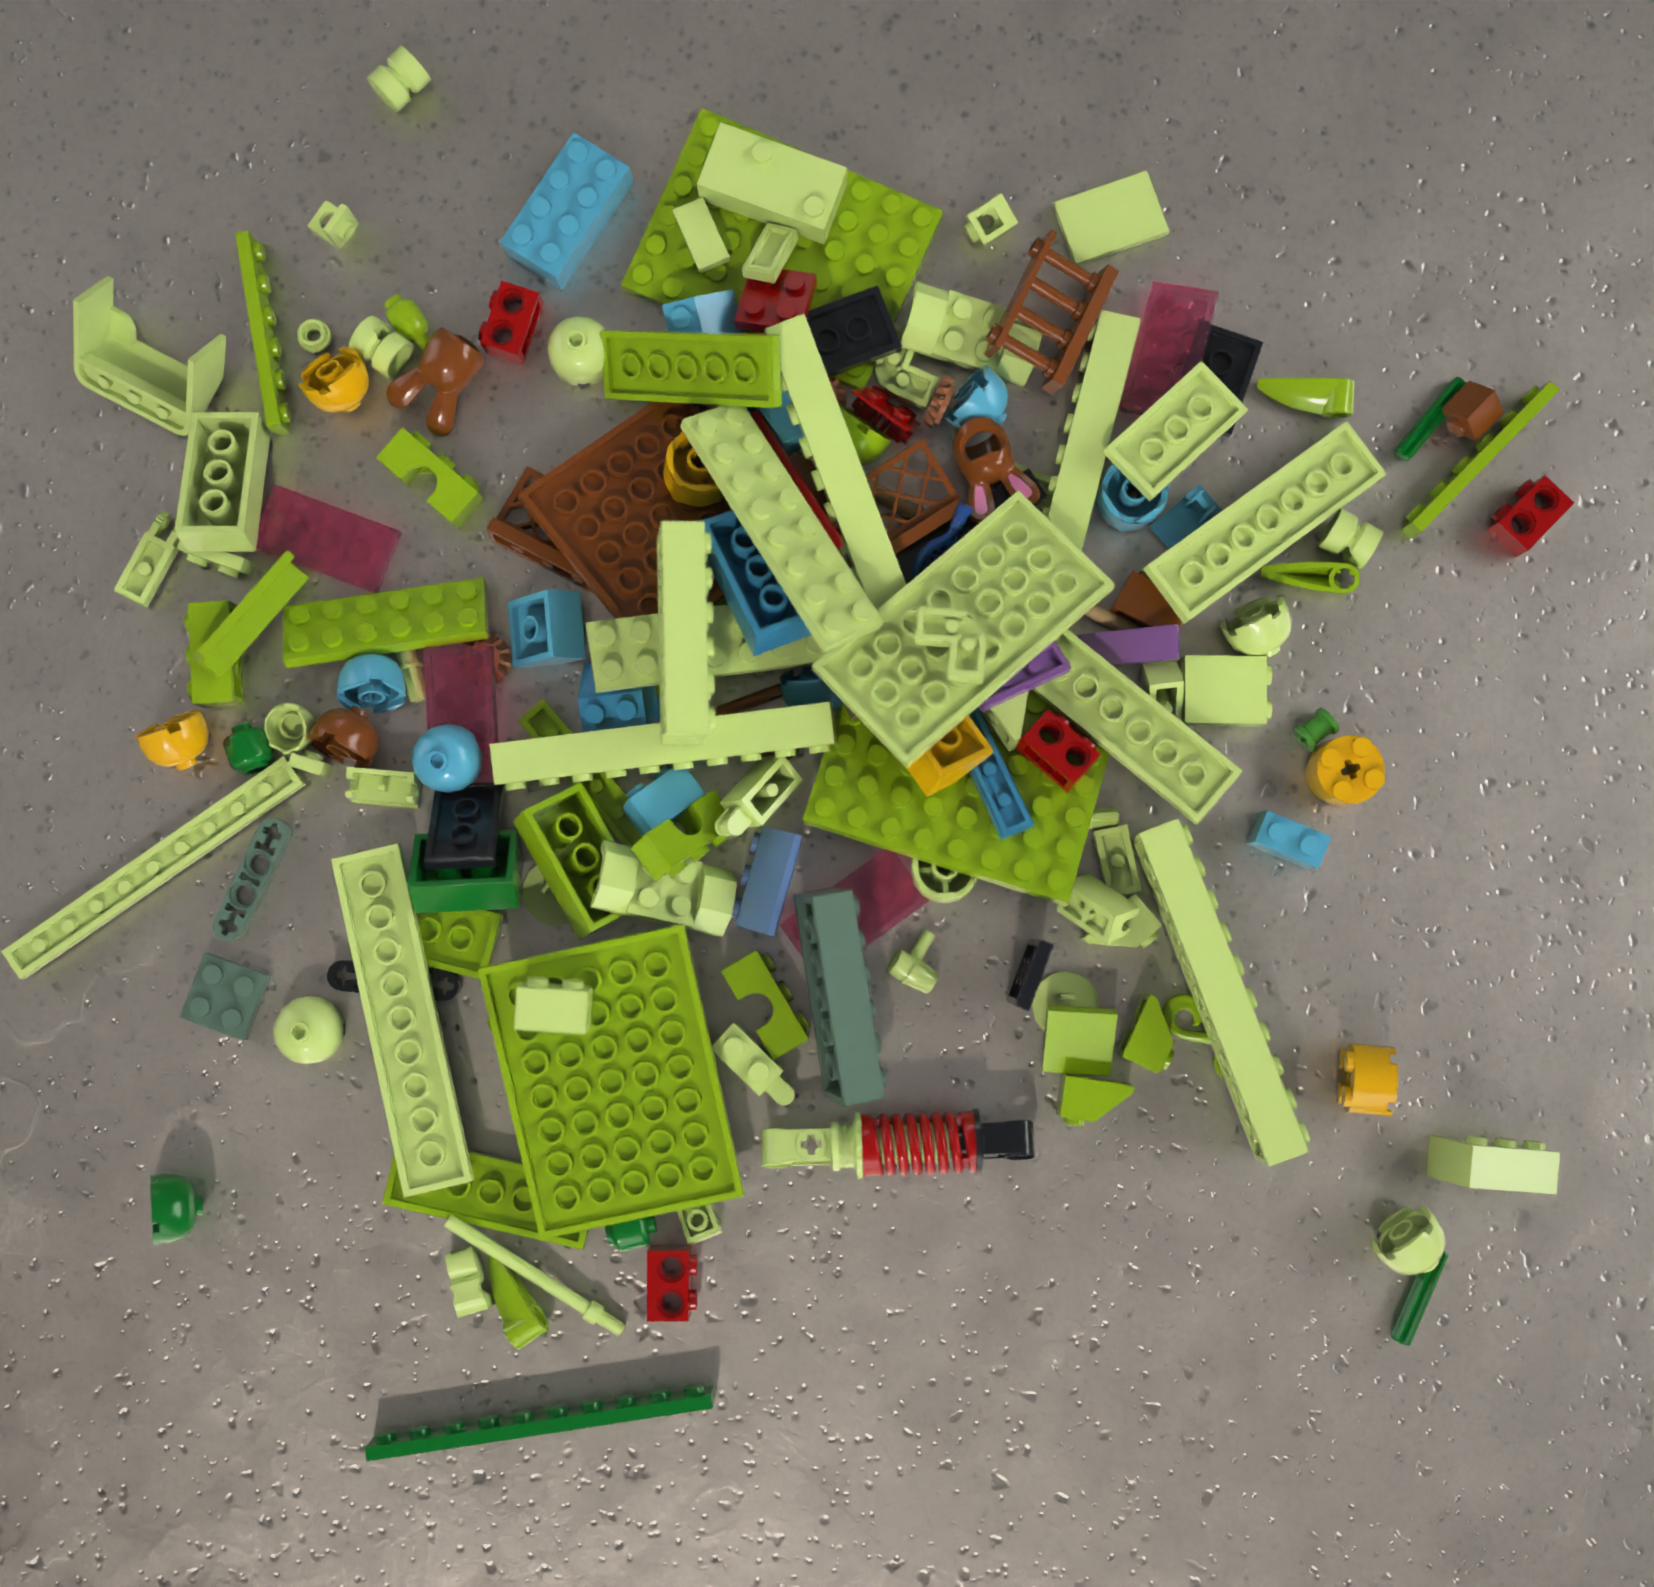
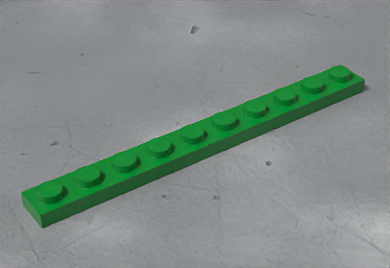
(528, 1424)

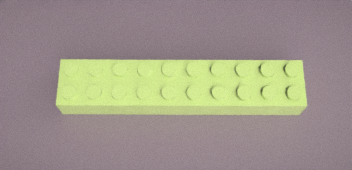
(1220, 994)

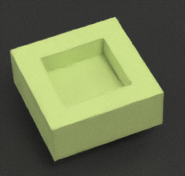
(310, 762)

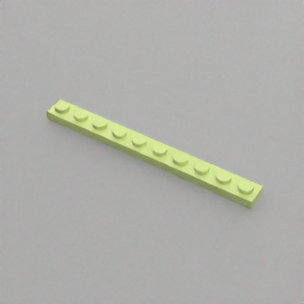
(153, 868)

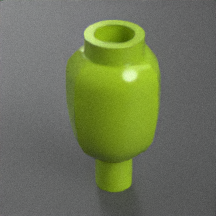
(407, 319)

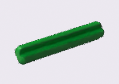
(1428, 422)
(1417, 1303)

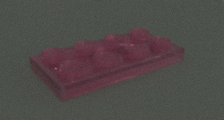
(1168, 342)
(327, 539)
(463, 693)
(883, 893)

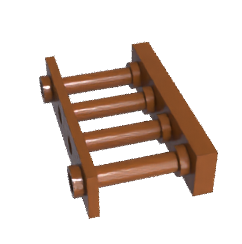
(1082, 312)

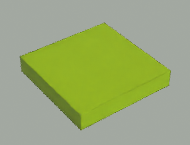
(1079, 1040)

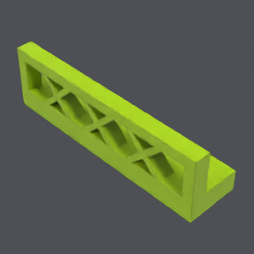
(250, 616)

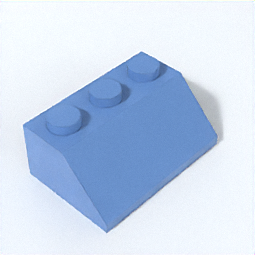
(767, 880)

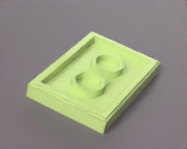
(1110, 218)

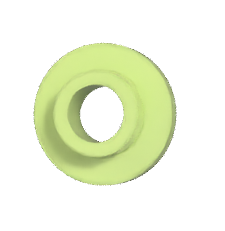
(309, 327)

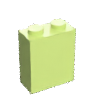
(1225, 690)

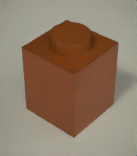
(1472, 411)

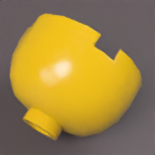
(336, 381)
(175, 741)

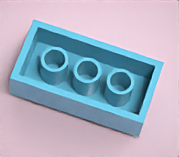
(567, 211)

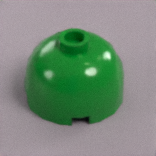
(173, 1207)

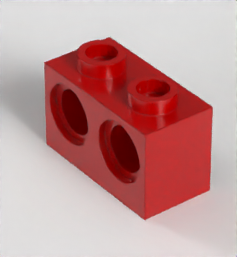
(519, 323)
(1533, 520)
(1052, 756)
(663, 1282)

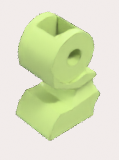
(467, 1274)

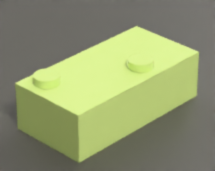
(772, 182)
(222, 482)

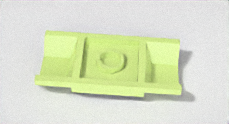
(955, 331)
(697, 896)

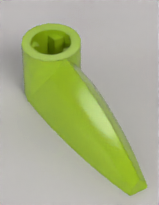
(1315, 395)
(1312, 575)
(516, 1305)

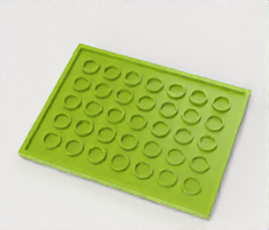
(872, 242)
(877, 801)
(632, 1108)

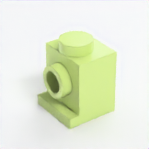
(1002, 220)

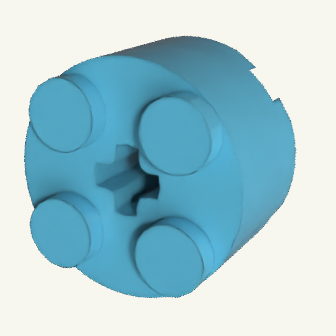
(1123, 511)

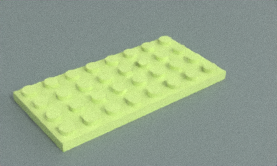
(1010, 578)

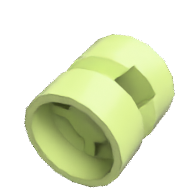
(398, 78)
(385, 349)
(1350, 538)

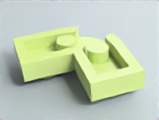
(903, 380)
(958, 632)

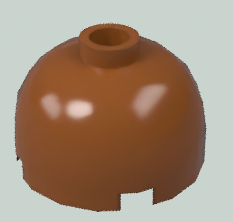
(346, 735)

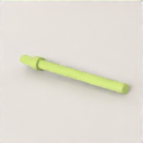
(592, 1311)

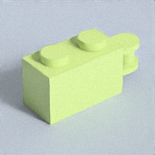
(757, 795)
(753, 1064)

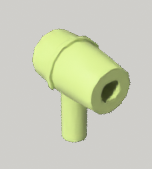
(911, 968)

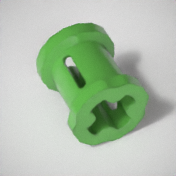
(1316, 729)

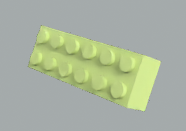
(683, 632)

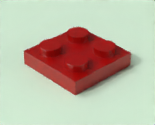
(769, 303)

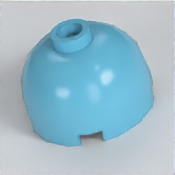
(979, 397)
(371, 682)
(447, 758)

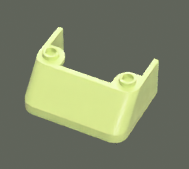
(135, 374)

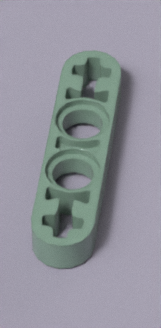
(246, 876)

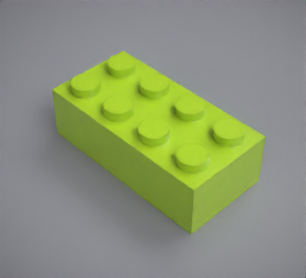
(566, 845)

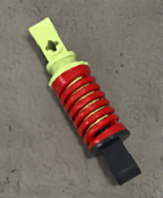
(906, 1142)

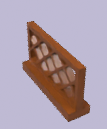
(923, 521)
(527, 544)

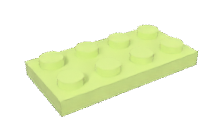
(1175, 431)

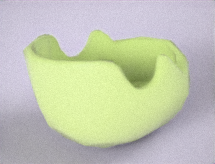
(288, 727)

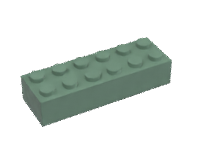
(840, 995)

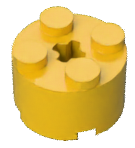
(683, 478)
(1364, 767)
(1368, 1079)

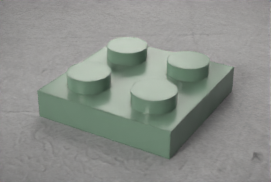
(225, 996)

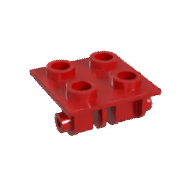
(875, 399)

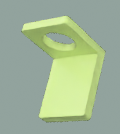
(339, 227)

